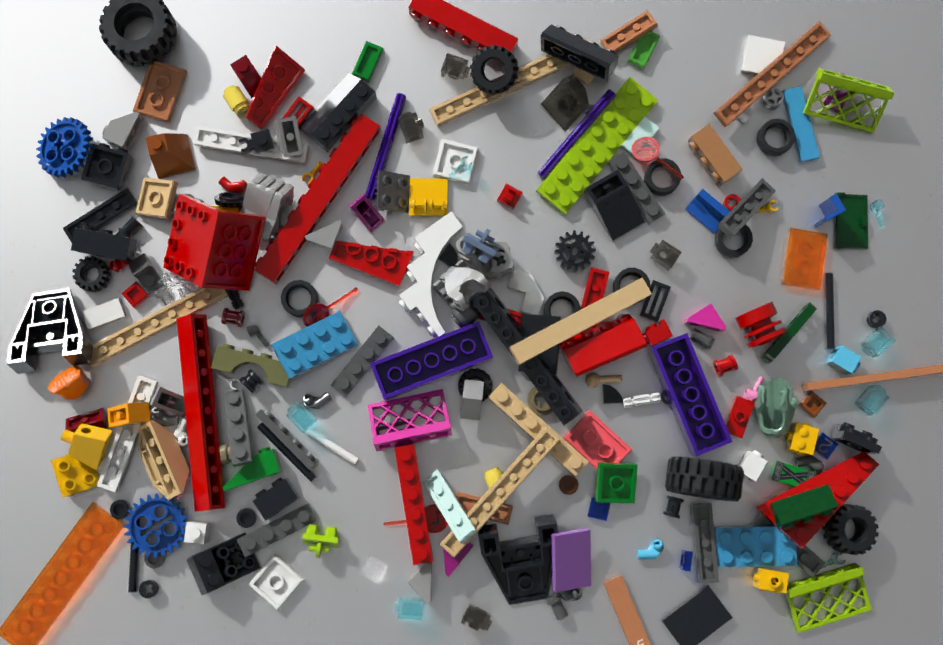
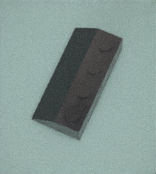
(579, 52)
(337, 111)

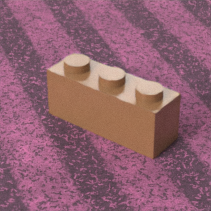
(714, 155)

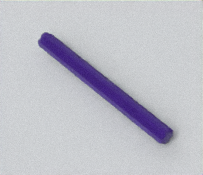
(581, 128)
(386, 143)

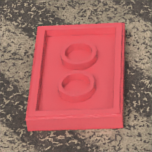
(596, 441)

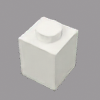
(752, 465)
(197, 532)

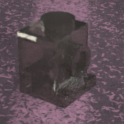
(455, 67)
(671, 254)
(477, 618)

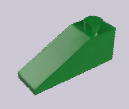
(263, 466)

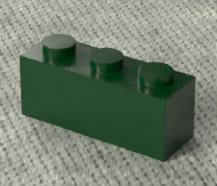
(803, 507)

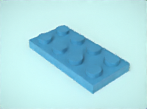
(314, 345)
(753, 547)

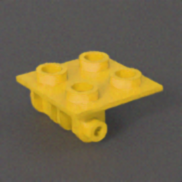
(428, 197)
(73, 475)

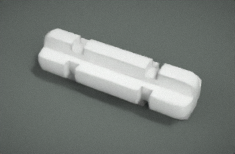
(641, 400)

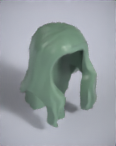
(775, 407)

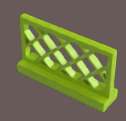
(852, 84)
(827, 580)

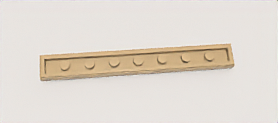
(477, 98)
(580, 321)
(154, 324)
(505, 486)

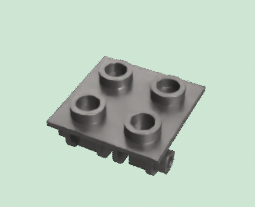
(392, 191)

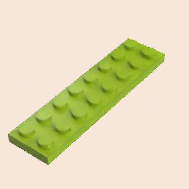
(596, 146)

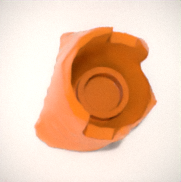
(69, 383)

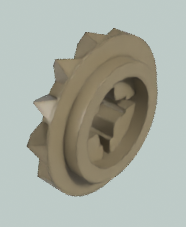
(535, 405)

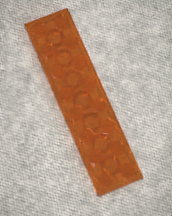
(61, 577)

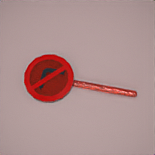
(647, 149)
(320, 311)
(435, 519)

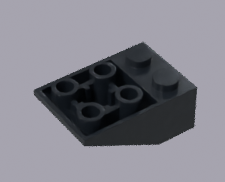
(614, 205)
(221, 565)

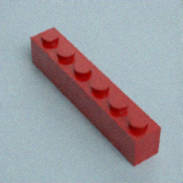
(461, 25)
(414, 504)

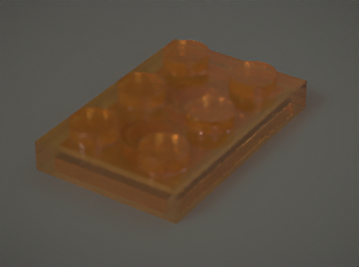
(804, 259)

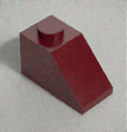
(246, 74)

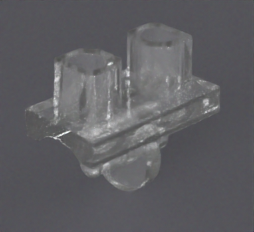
(165, 292)

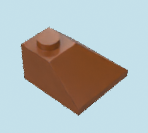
(170, 154)

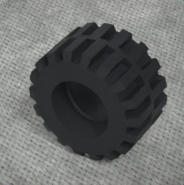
(479, 63)
(864, 530)

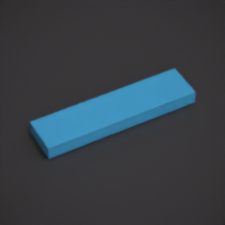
(801, 123)

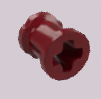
(233, 317)

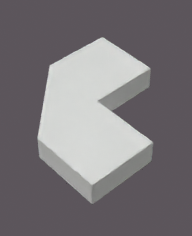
(526, 284)

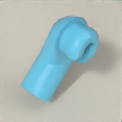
(653, 551)

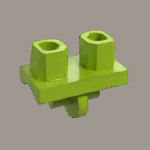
(320, 542)

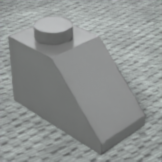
(122, 130)
(288, 136)

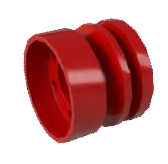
(760, 325)

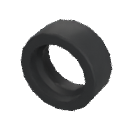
(783, 125)
(657, 190)
(748, 237)
(630, 271)
(288, 289)
(561, 295)

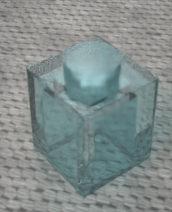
(877, 342)
(872, 399)
(301, 416)
(409, 608)

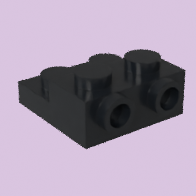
(106, 166)
(855, 439)

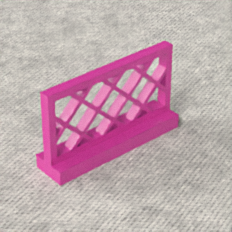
(409, 435)

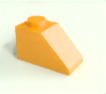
(129, 414)

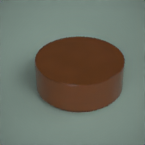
(568, 484)

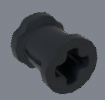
(675, 513)

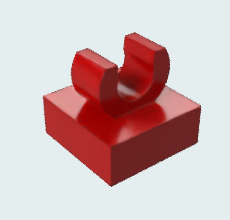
(509, 196)

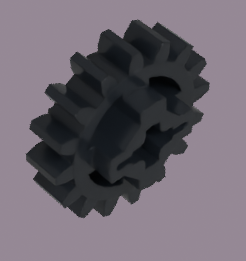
(582, 253)

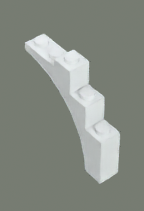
(431, 243)

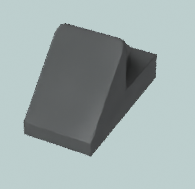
(145, 273)

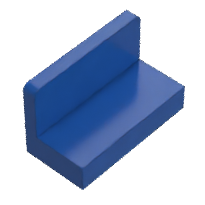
(831, 208)
(707, 210)

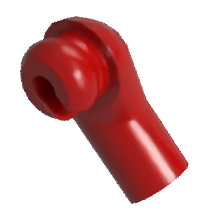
(236, 187)
(118, 265)

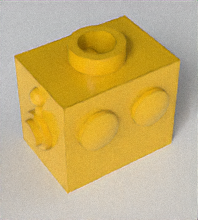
(801, 439)
(771, 580)

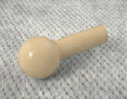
(593, 379)

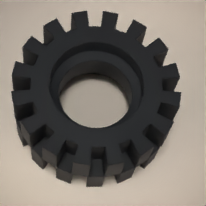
(80, 271)
(478, 374)

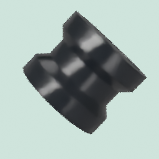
(251, 381)

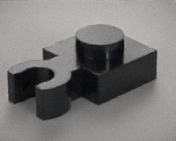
(259, 141)

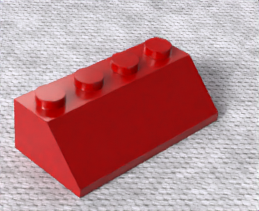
(602, 344)

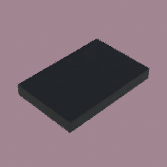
(534, 323)
(697, 618)

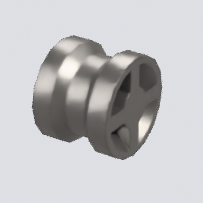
(776, 96)

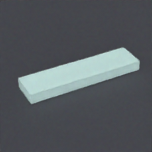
(450, 506)

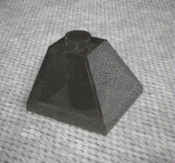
(567, 101)

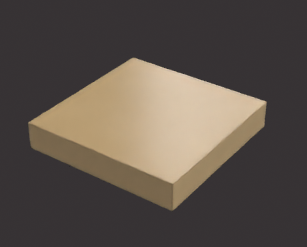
(156, 198)

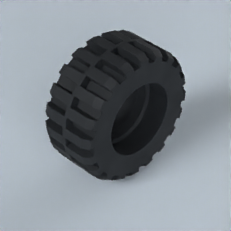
(143, 50)
(704, 478)

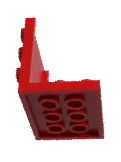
(213, 245)

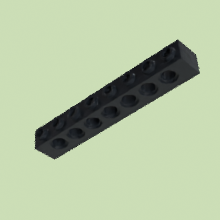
(536, 368)

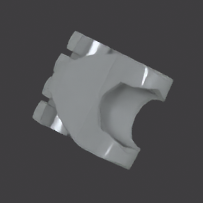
(265, 197)
(496, 271)
(460, 285)

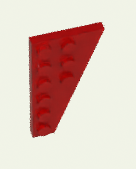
(843, 481)

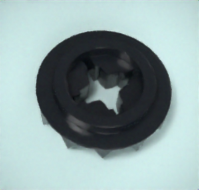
(229, 199)

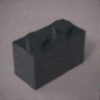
(276, 498)

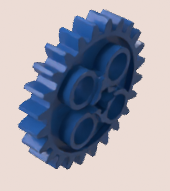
(64, 147)
(147, 509)

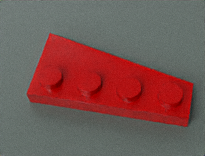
(276, 82)
(377, 262)

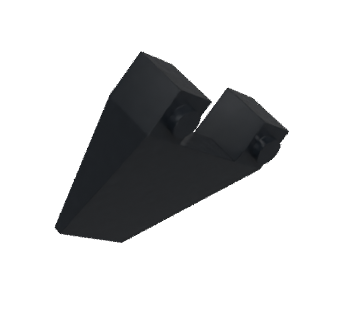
(47, 326)
(521, 564)

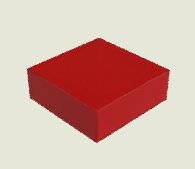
(135, 294)

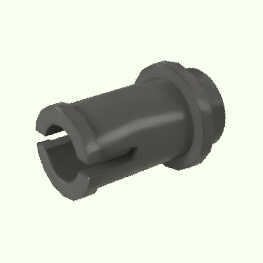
(702, 338)
(557, 606)

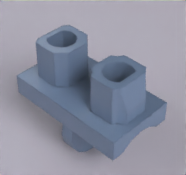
(472, 242)

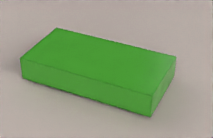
(643, 49)

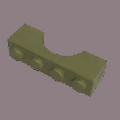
(229, 360)

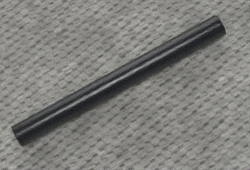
(829, 311)
(273, 438)
(133, 567)

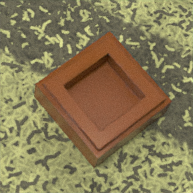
(812, 404)

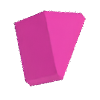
(707, 319)

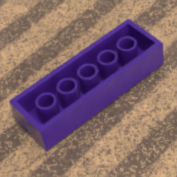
(431, 361)
(689, 395)

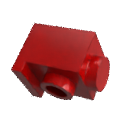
(657, 334)

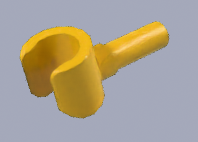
(313, 172)
(767, 207)

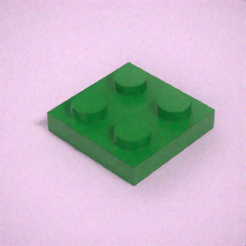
(616, 482)

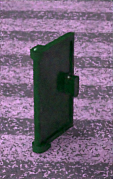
(848, 224)

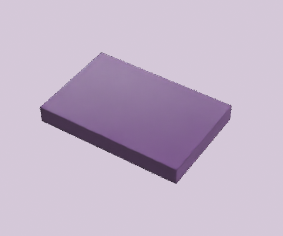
(571, 559)

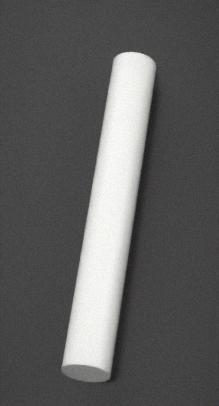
(332, 446)

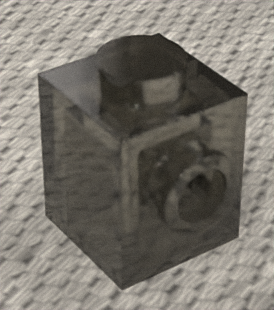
(411, 127)

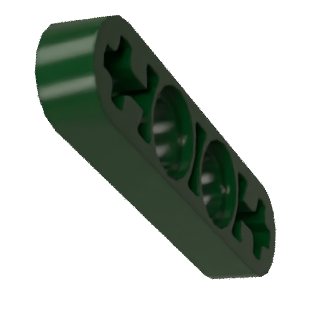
(791, 330)

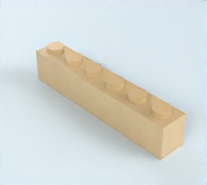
(533, 425)

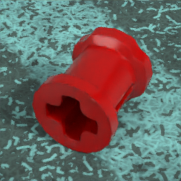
(725, 365)

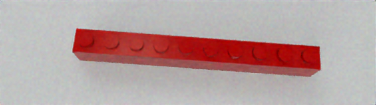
(318, 198)
(200, 412)

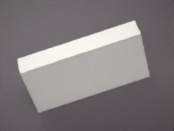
(104, 314)

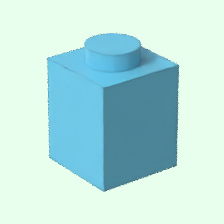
(844, 360)

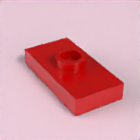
(739, 416)

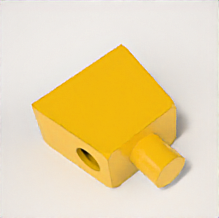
(88, 444)

